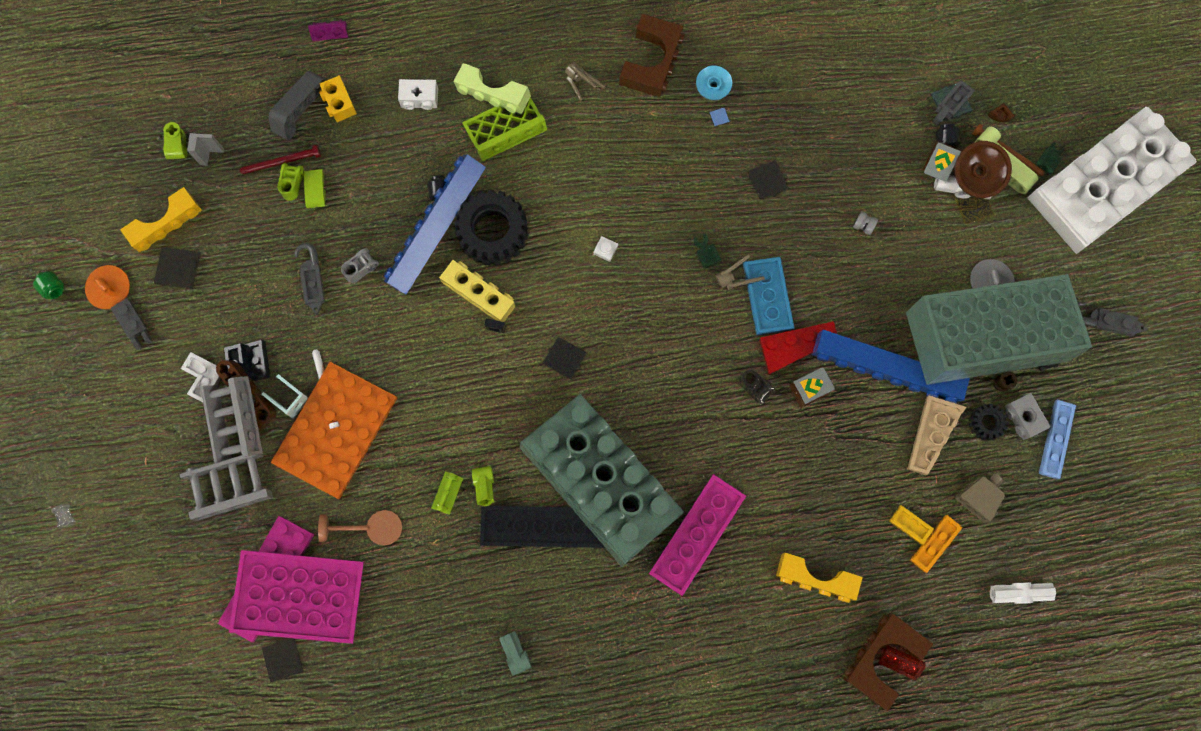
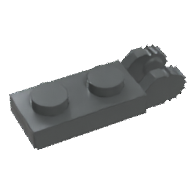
(131, 322)

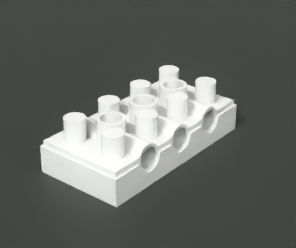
(1112, 179)

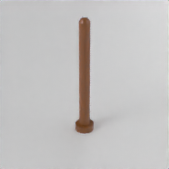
(978, 131)

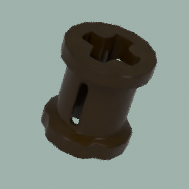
(1000, 384)

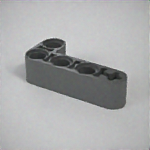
(293, 104)

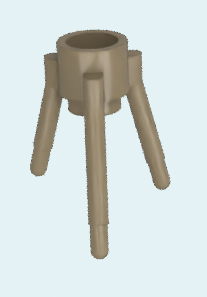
(576, 73)
(726, 277)

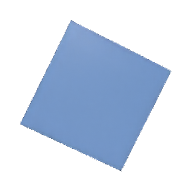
(719, 116)

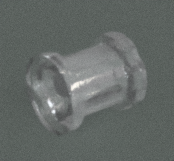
(63, 515)

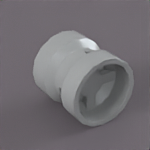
(861, 223)

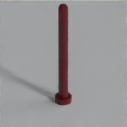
(315, 151)

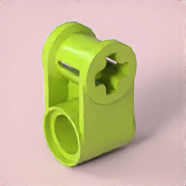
(174, 142)
(290, 178)

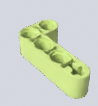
(1022, 176)

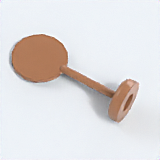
(382, 527)

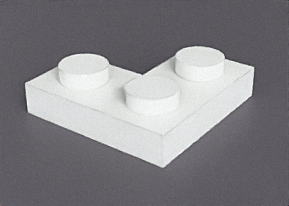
(204, 371)

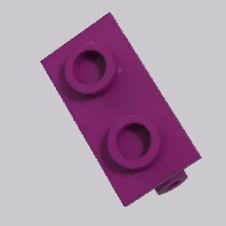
(328, 31)

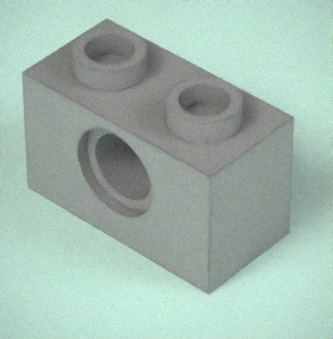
(1036, 420)

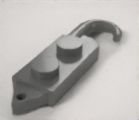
(311, 279)
(1113, 322)

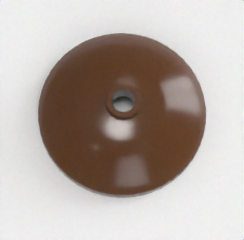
(994, 168)

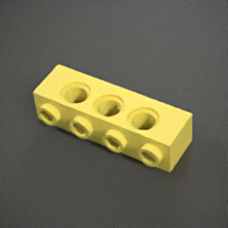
(456, 271)

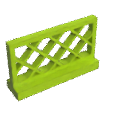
(510, 136)

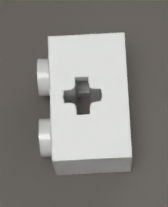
(410, 90)

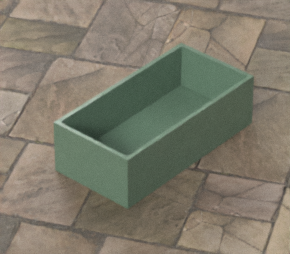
(997, 329)

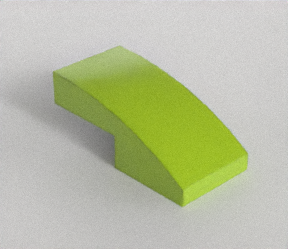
(314, 188)

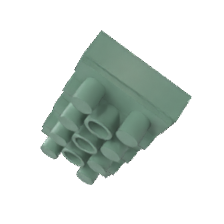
(594, 500)

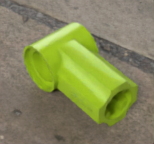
(483, 481)

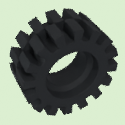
(980, 430)

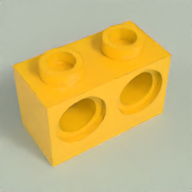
(337, 99)

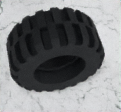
(485, 205)

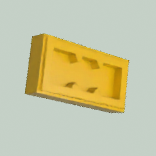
(911, 525)

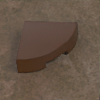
(1001, 114)

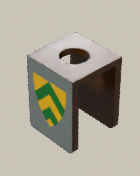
(941, 160)
(811, 387)

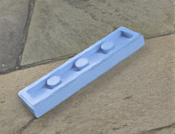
(1057, 439)

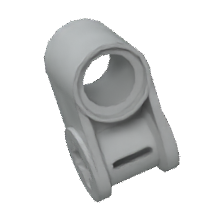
(360, 265)

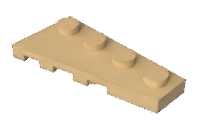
(934, 429)

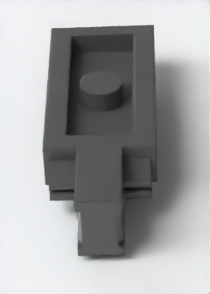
(953, 102)

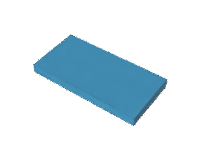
(769, 296)

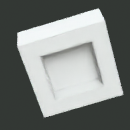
(605, 249)

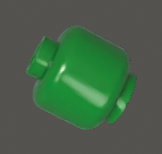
(48, 285)

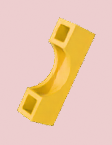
(181, 208)
(843, 585)

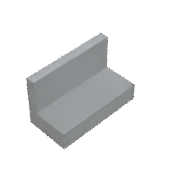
(201, 145)

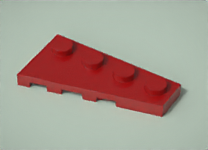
(790, 346)

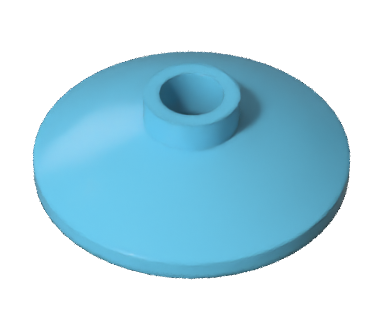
(717, 76)

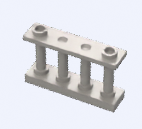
(245, 418)
(222, 505)

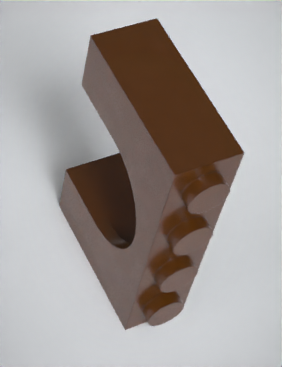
(653, 79)
(862, 673)

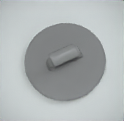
(990, 273)

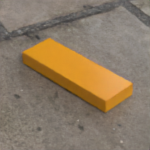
(936, 543)

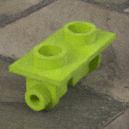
(447, 493)

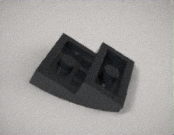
(251, 358)

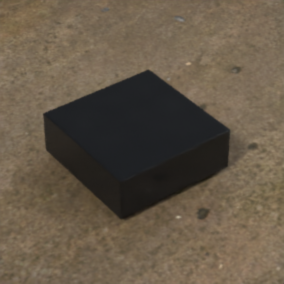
(496, 326)

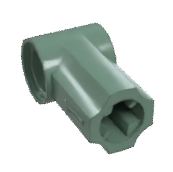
(516, 658)

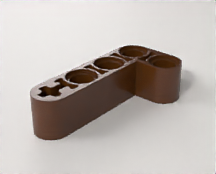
(260, 401)

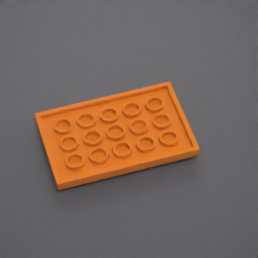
(327, 455)

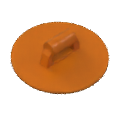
(107, 286)

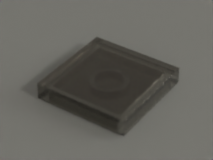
(177, 268)

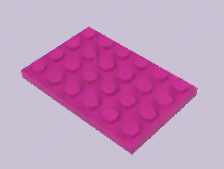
(296, 597)

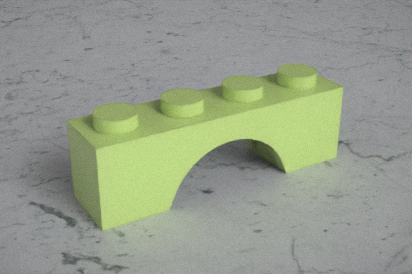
(511, 96)

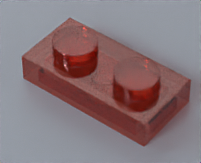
(901, 663)

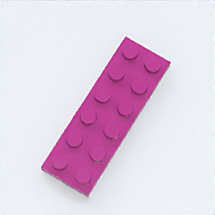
(697, 535)
(283, 539)

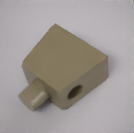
(982, 497)

